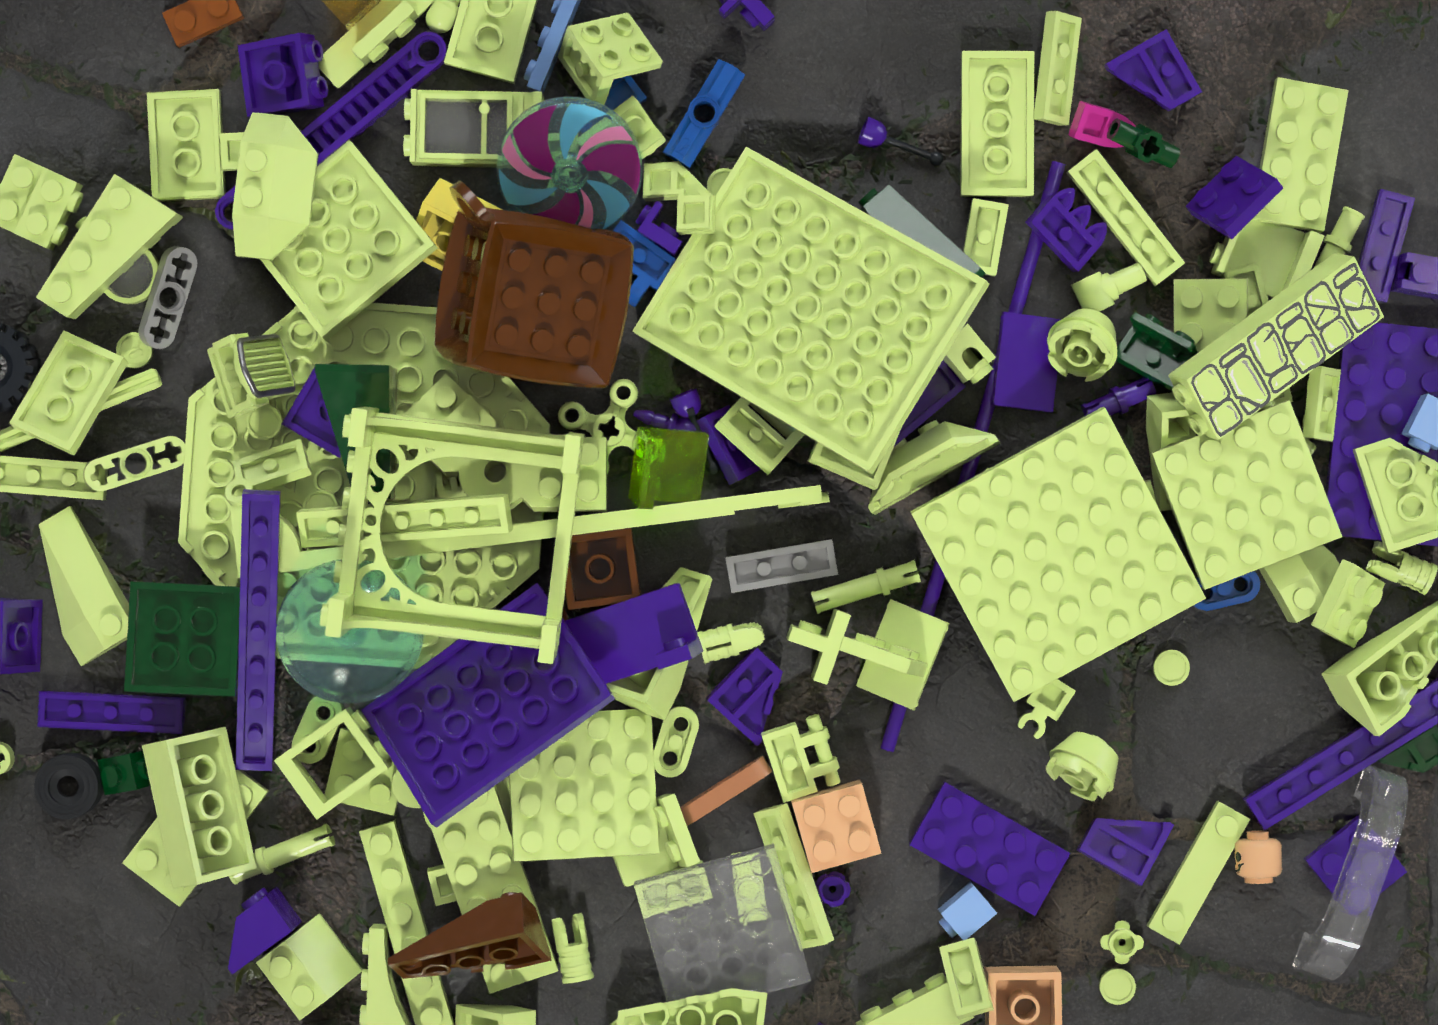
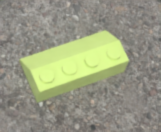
(199, 807)

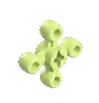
(592, 422)

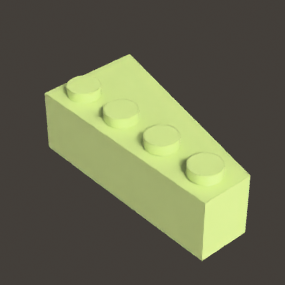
(106, 245)

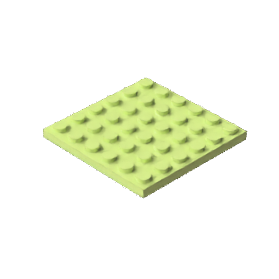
(1058, 554)

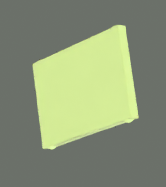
(910, 630)

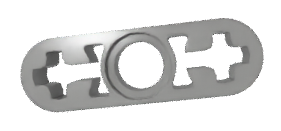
(153, 303)

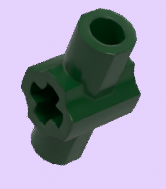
(1155, 148)

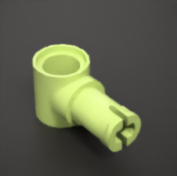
(1102, 290)

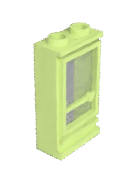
(461, 126)

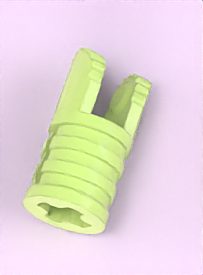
(1407, 571)
(730, 640)
(573, 956)

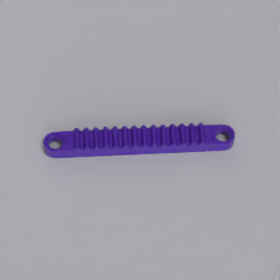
(364, 104)

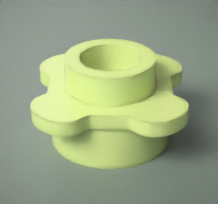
(1132, 942)

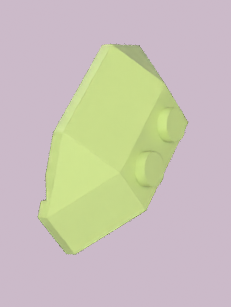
(272, 186)
(926, 459)

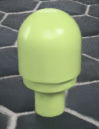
(442, 15)

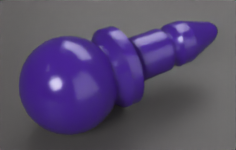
(662, 421)

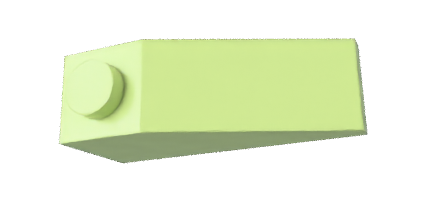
(1165, 426)

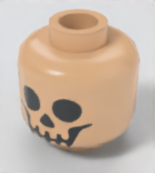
(1258, 857)

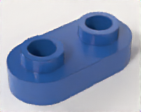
(1226, 595)

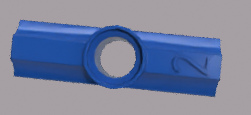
(715, 93)

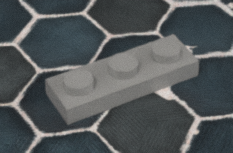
(781, 565)

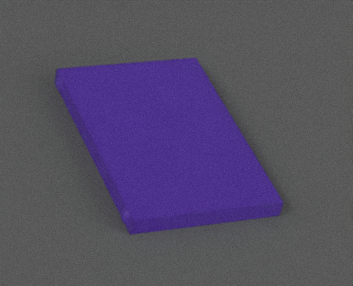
(1022, 364)

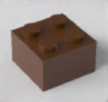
(602, 569)

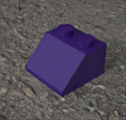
(262, 924)

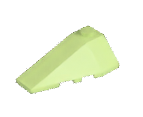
(85, 592)
(1387, 671)
(716, 1008)

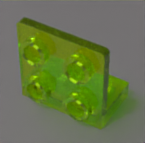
(667, 466)

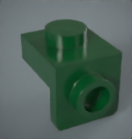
(123, 773)

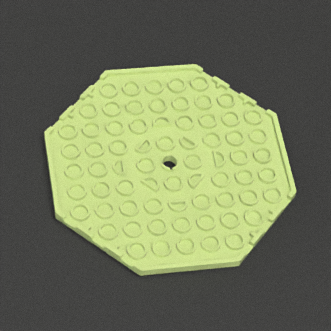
(376, 336)

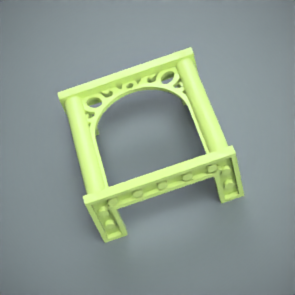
(356, 608)

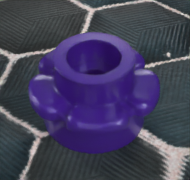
(842, 891)

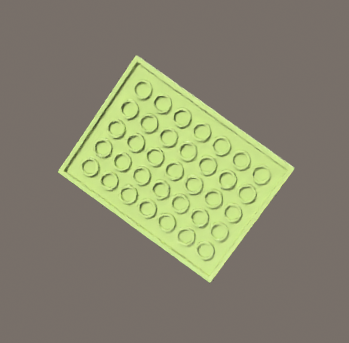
(811, 309)

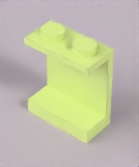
(1281, 251)

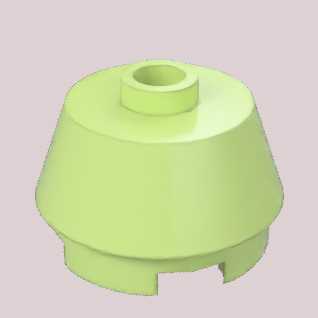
(1083, 344)
(1084, 764)

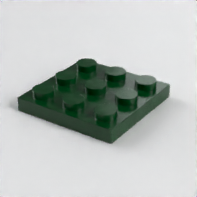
(182, 639)

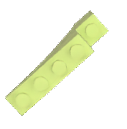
(383, 999)

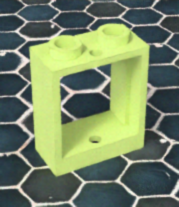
(303, 782)

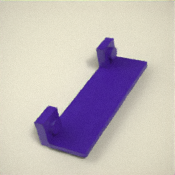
(638, 634)

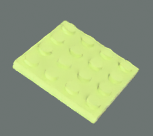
(354, 247)
(1246, 496)
(588, 792)

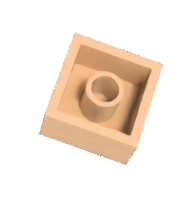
(836, 826)
(1024, 995)

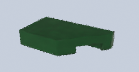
(1417, 754)

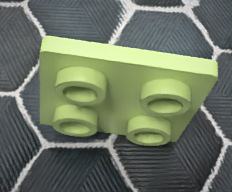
(606, 51)
(675, 845)

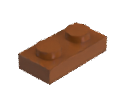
(200, 18)

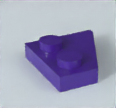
(1156, 72)
(748, 693)
(1125, 845)

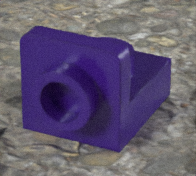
(753, 12)
(662, 236)

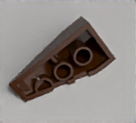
(491, 933)

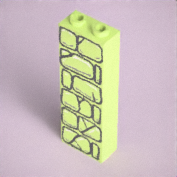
(1275, 346)

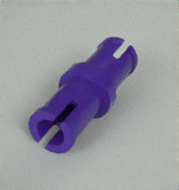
(1120, 399)

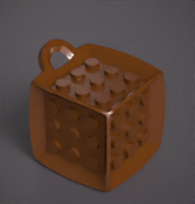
(532, 296)

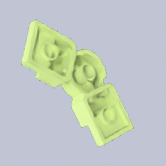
(534, 485)

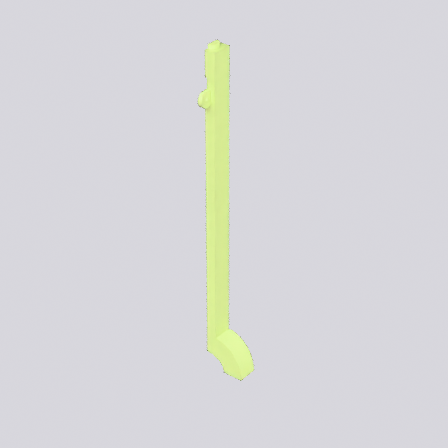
(295, 558)

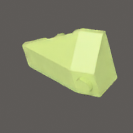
(1301, 581)
(656, 689)

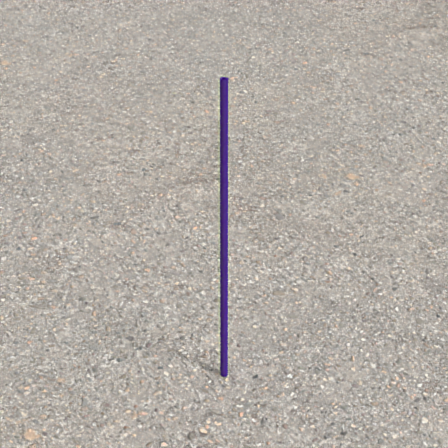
(982, 423)

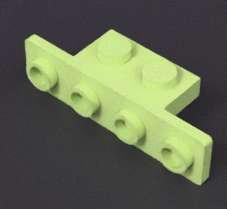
(370, 38)

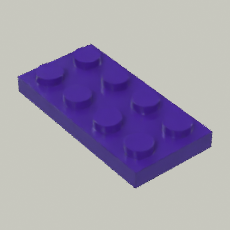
(989, 848)

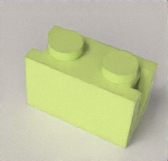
(969, 356)

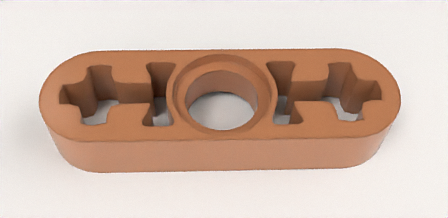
(725, 790)

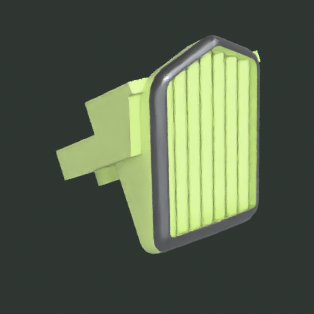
(250, 371)

